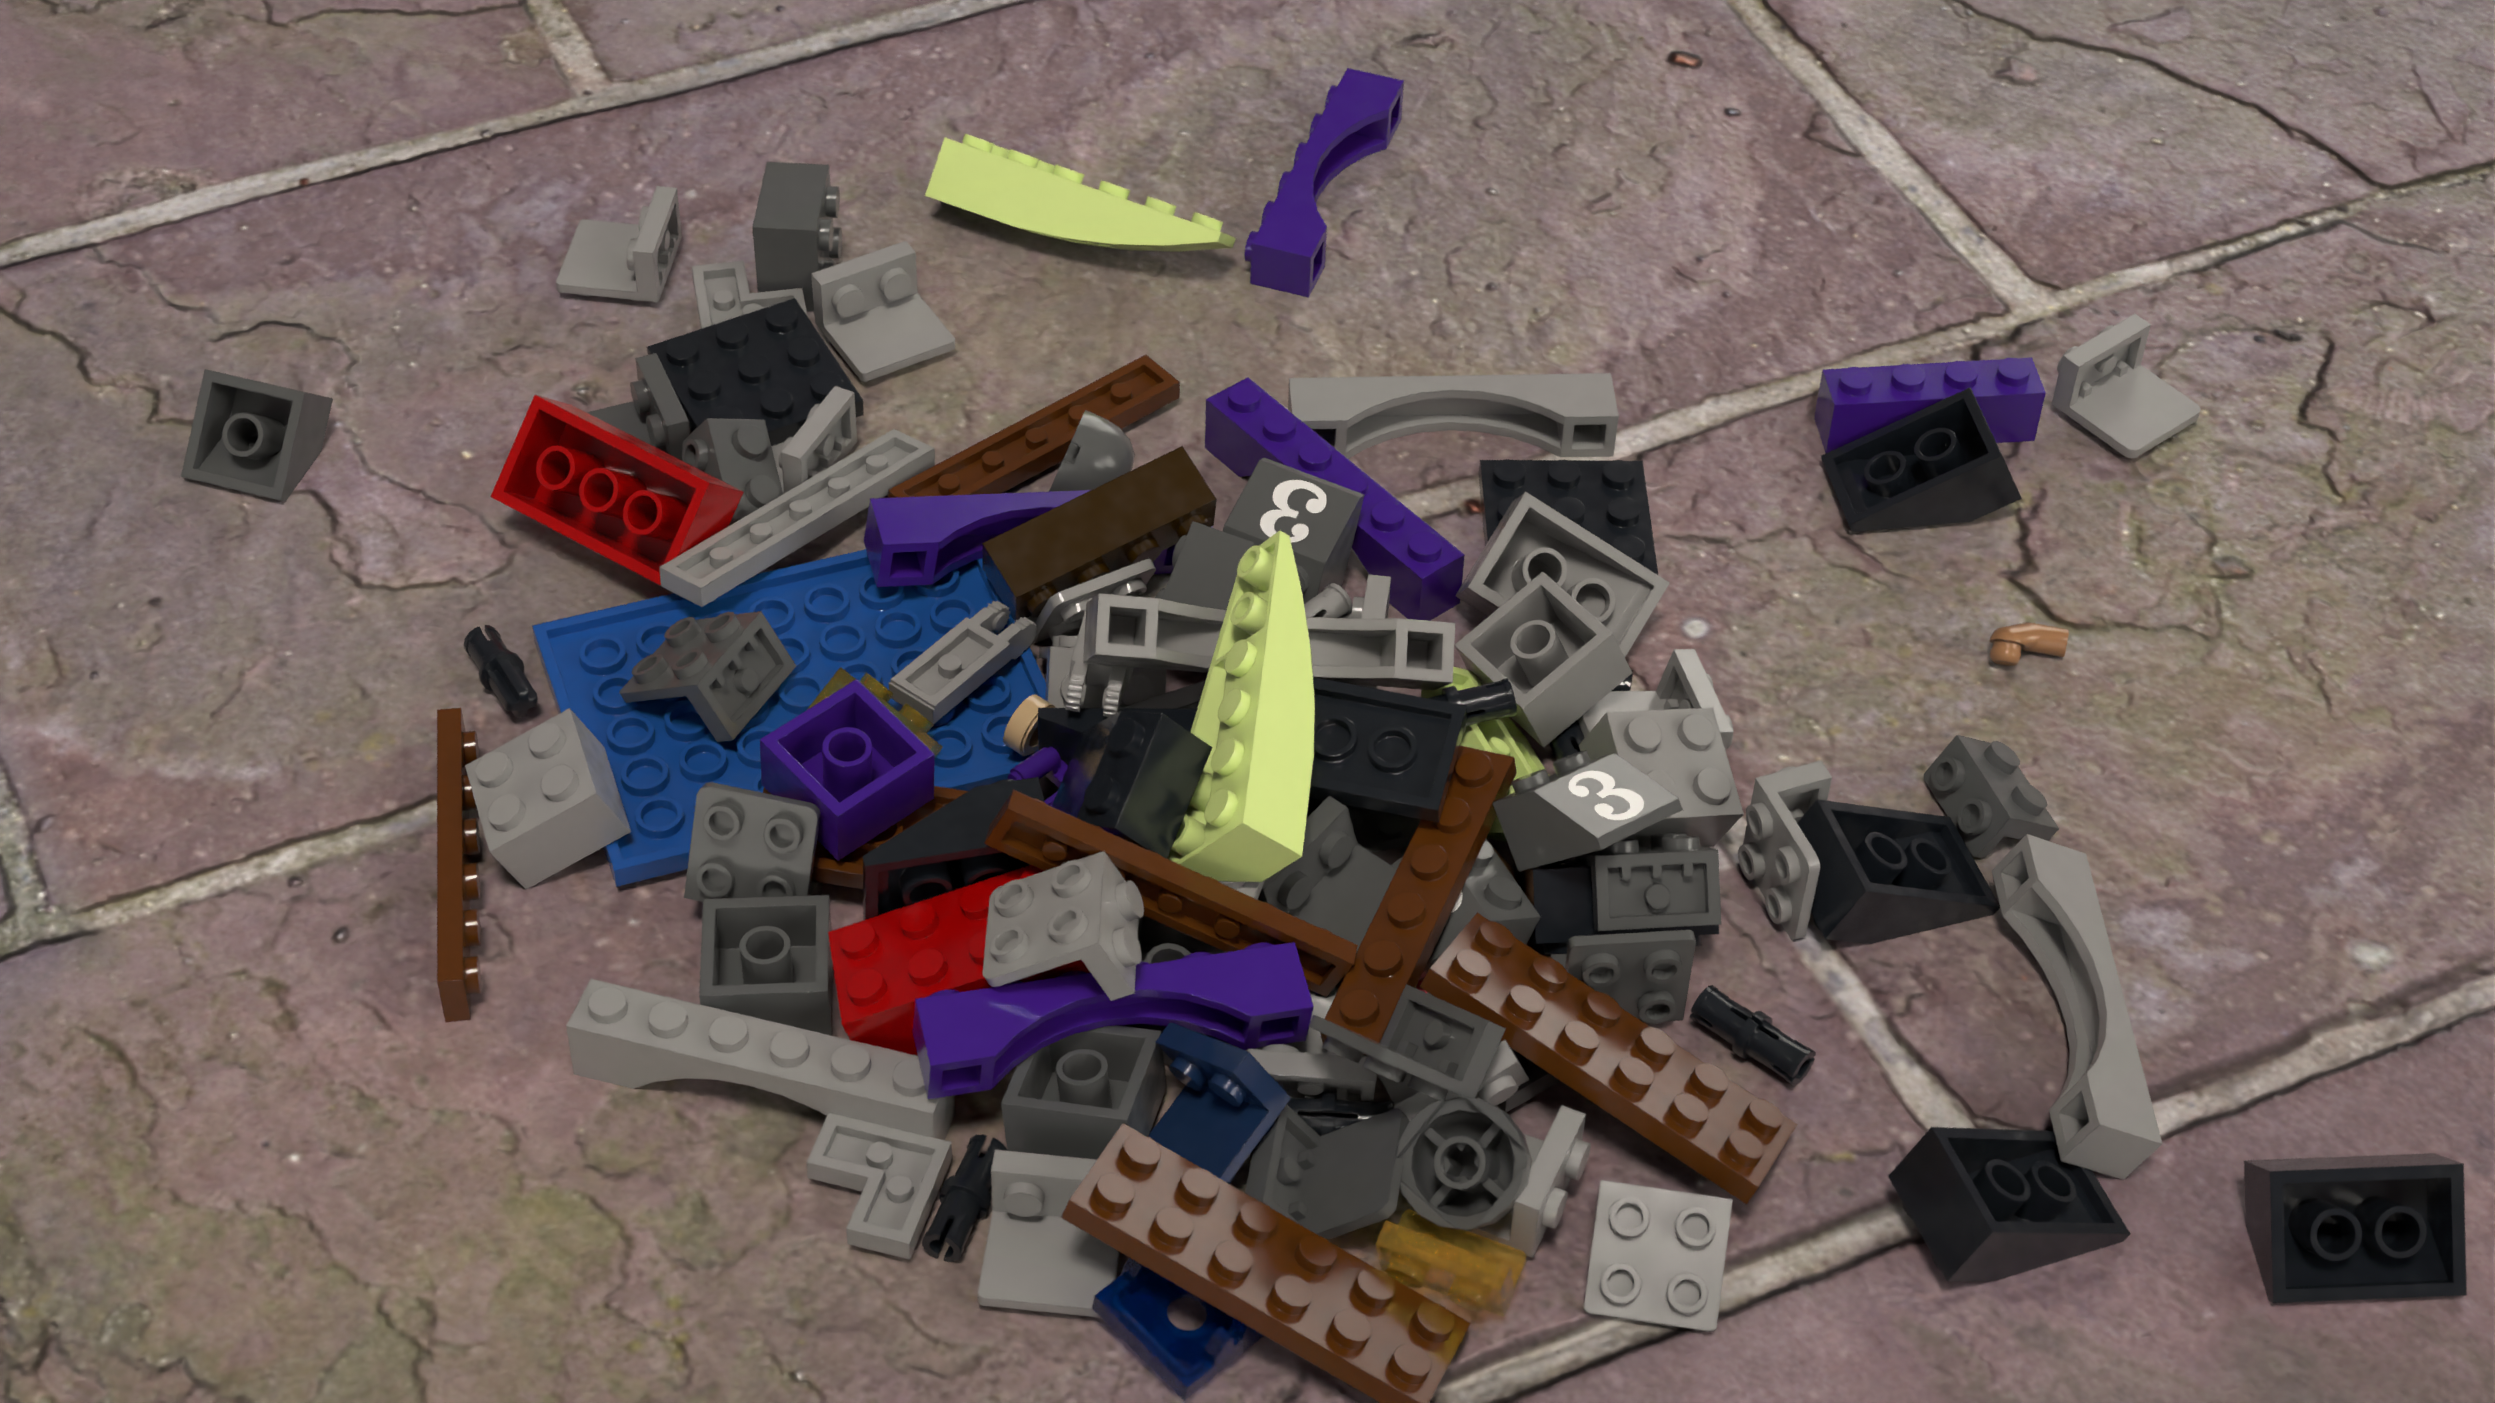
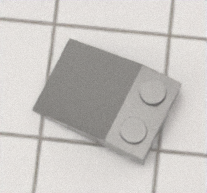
(1595, 574)

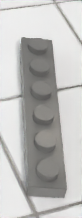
(795, 518)

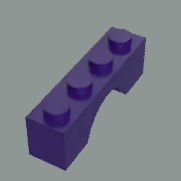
(1869, 398)

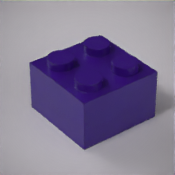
(851, 764)

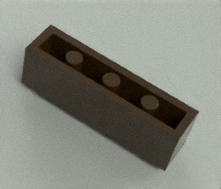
(1098, 532)

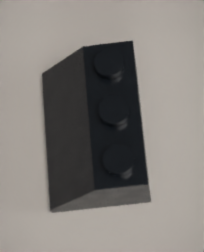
(1565, 903)
(2357, 1227)

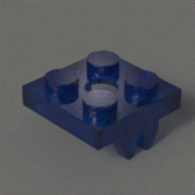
(1185, 1359)

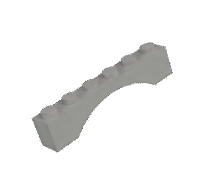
(1552, 411)
(1343, 650)
(651, 1038)
(2105, 1104)

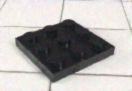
(754, 368)
(1596, 495)

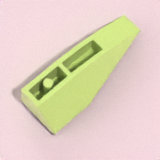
(1057, 204)
(1260, 725)

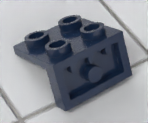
(1222, 1107)

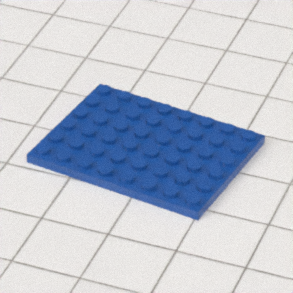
(826, 620)

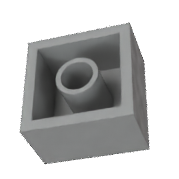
(1550, 653)
(1682, 755)
(547, 799)

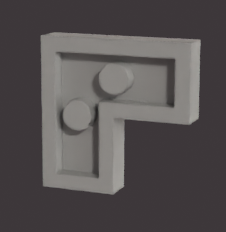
(725, 294)
(894, 1172)

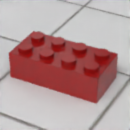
(610, 489)
(912, 954)

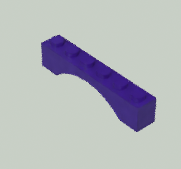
(1292, 236)
(932, 535)
(1389, 538)
(1237, 996)

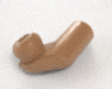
(2026, 636)

